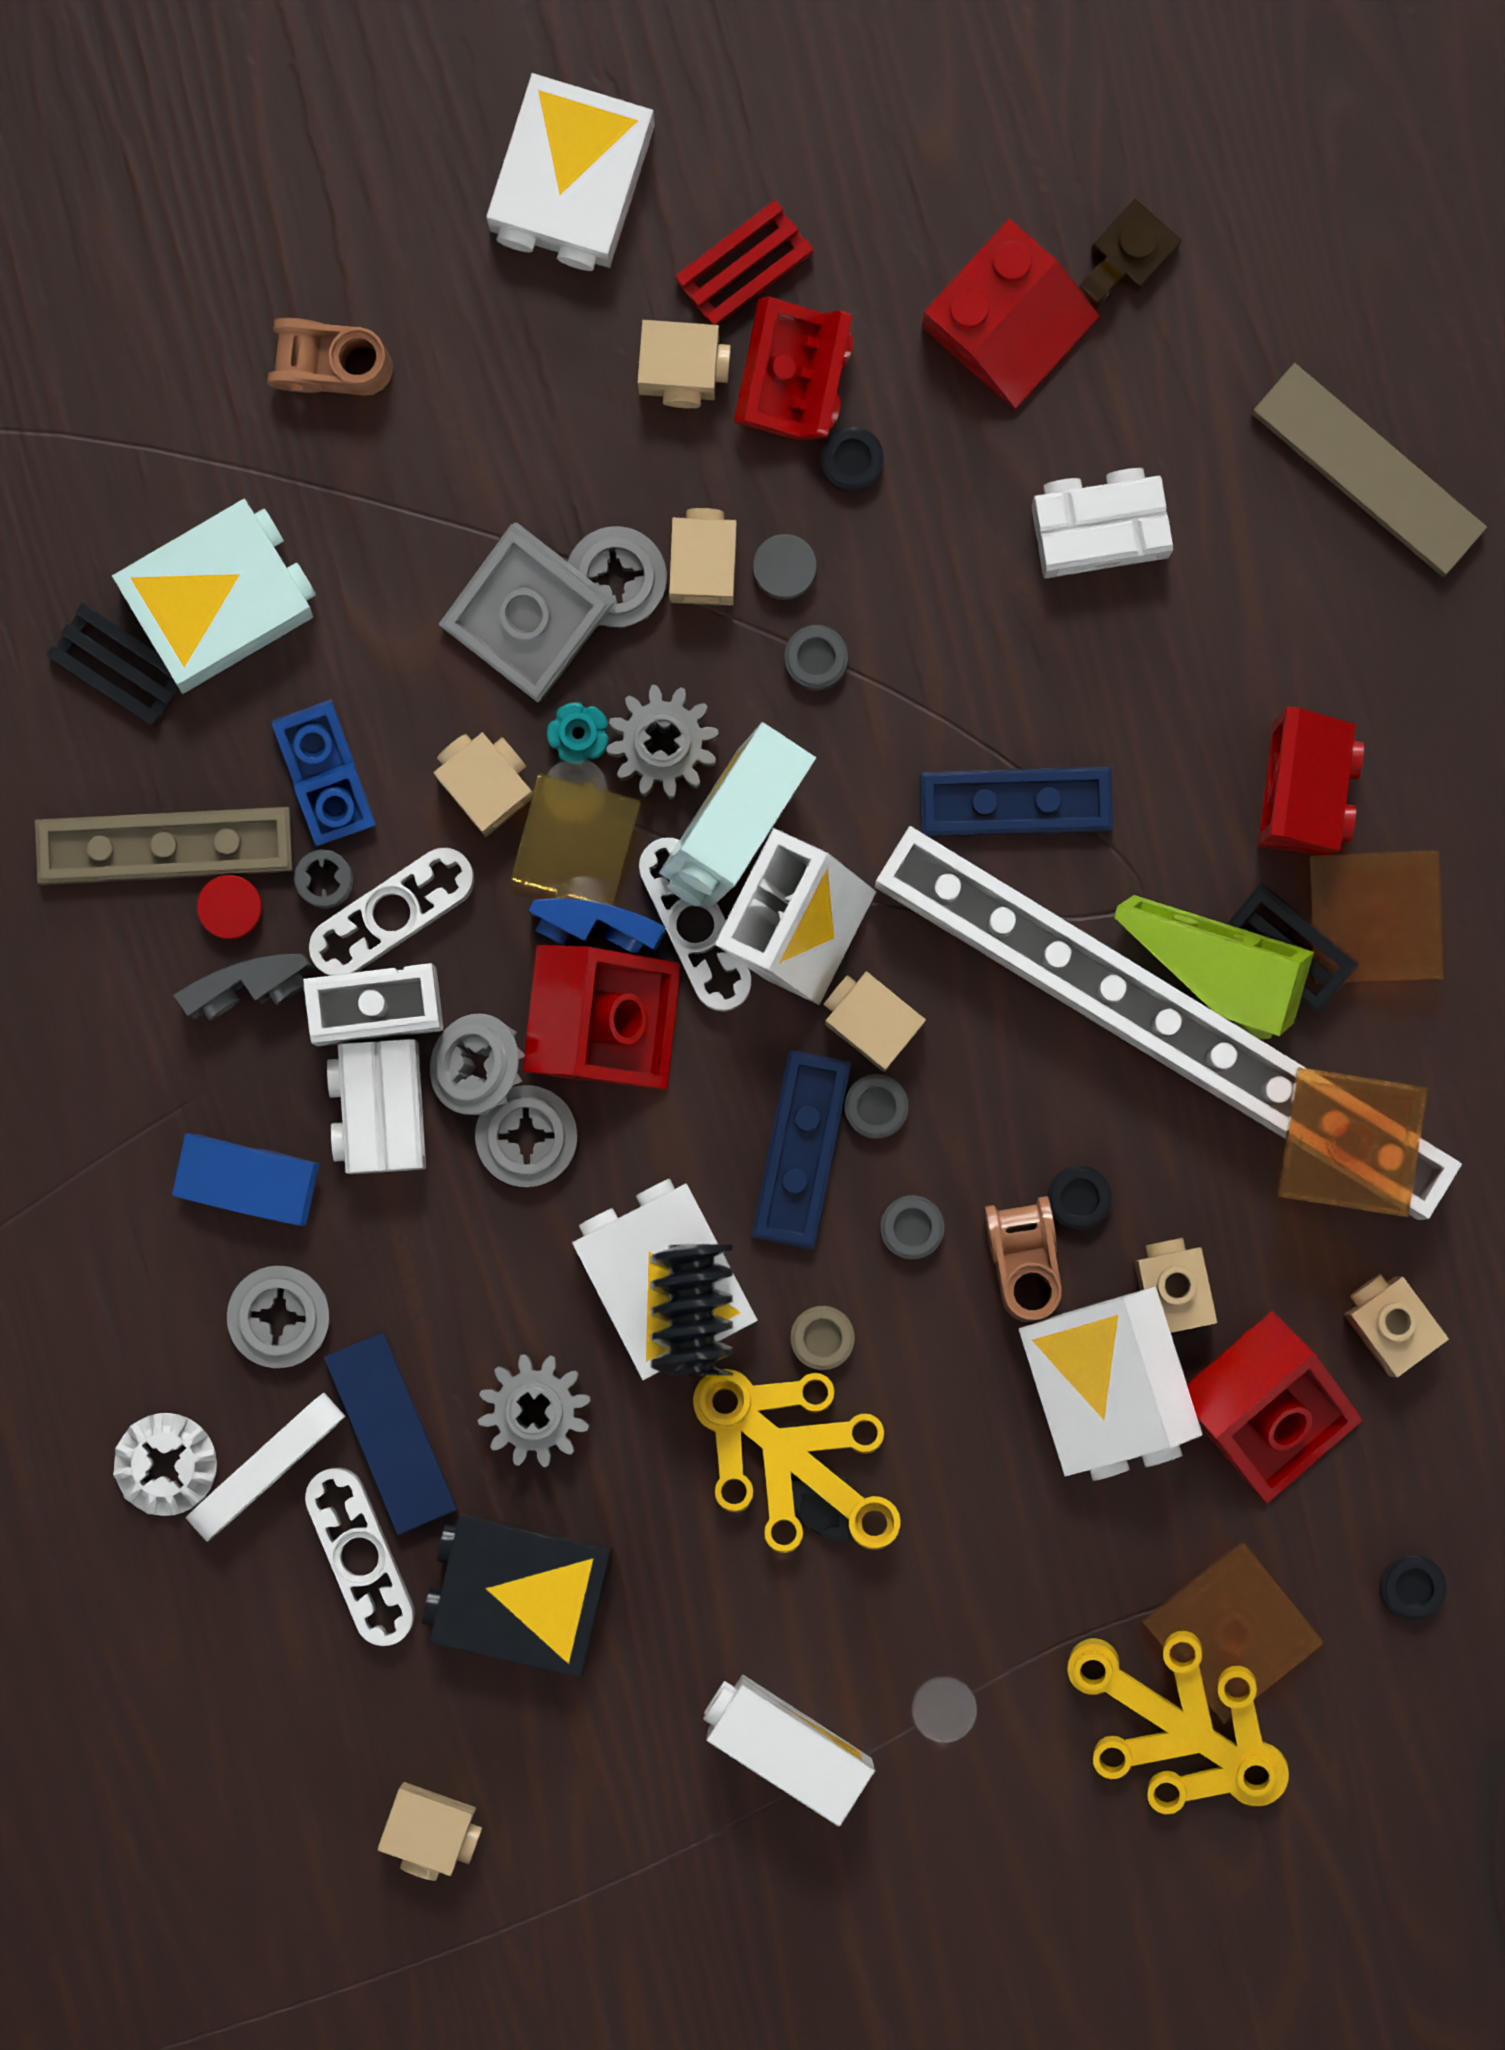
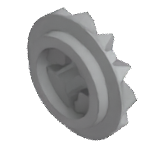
(635, 554)
(453, 1064)
(548, 1157)
(255, 1337)

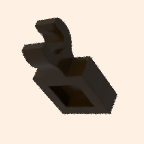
(1129, 252)

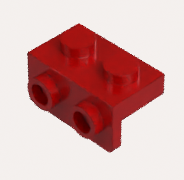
(793, 370)

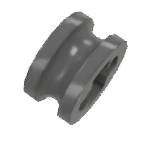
(304, 881)

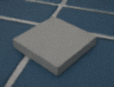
(527, 612)

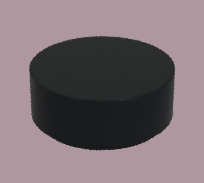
(852, 459)
(1079, 1197)
(1413, 1587)

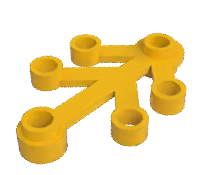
(787, 1453)
(1186, 1729)

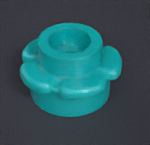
(573, 716)

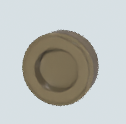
(822, 1337)

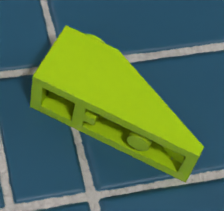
(1226, 967)

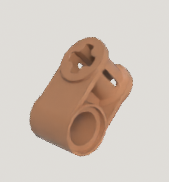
(315, 354)
(1024, 1254)

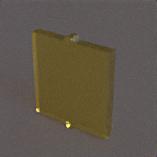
(575, 840)

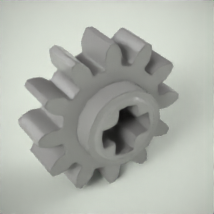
(664, 717)
(509, 1408)

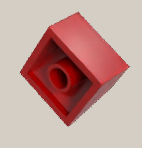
(1010, 314)
(1309, 783)
(601, 1016)
(1271, 1406)

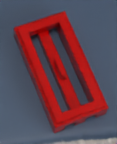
(786, 232)

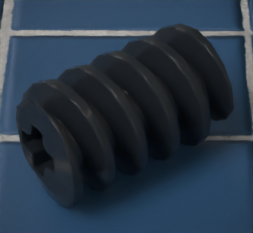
(691, 1310)

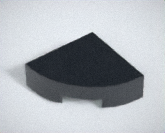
(819, 1514)

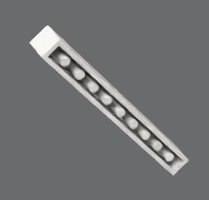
(1114, 992)

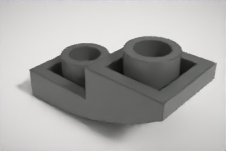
(265, 978)

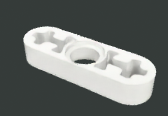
(423, 874)
(701, 974)
(265, 1467)
(328, 1517)

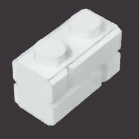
(1101, 523)
(373, 1005)
(379, 1107)

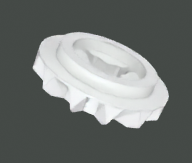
(195, 1466)

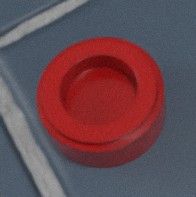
(230, 907)

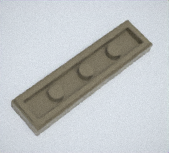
(1369, 470)
(164, 845)

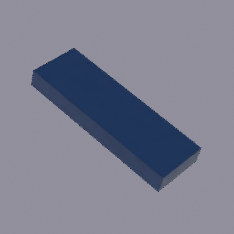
(1016, 801)
(801, 1149)
(391, 1433)

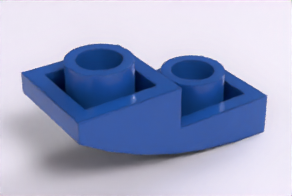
(323, 772)
(577, 919)
(245, 1179)

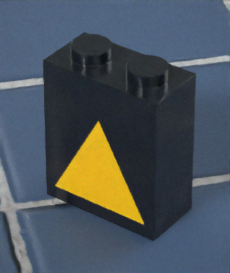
(517, 1594)

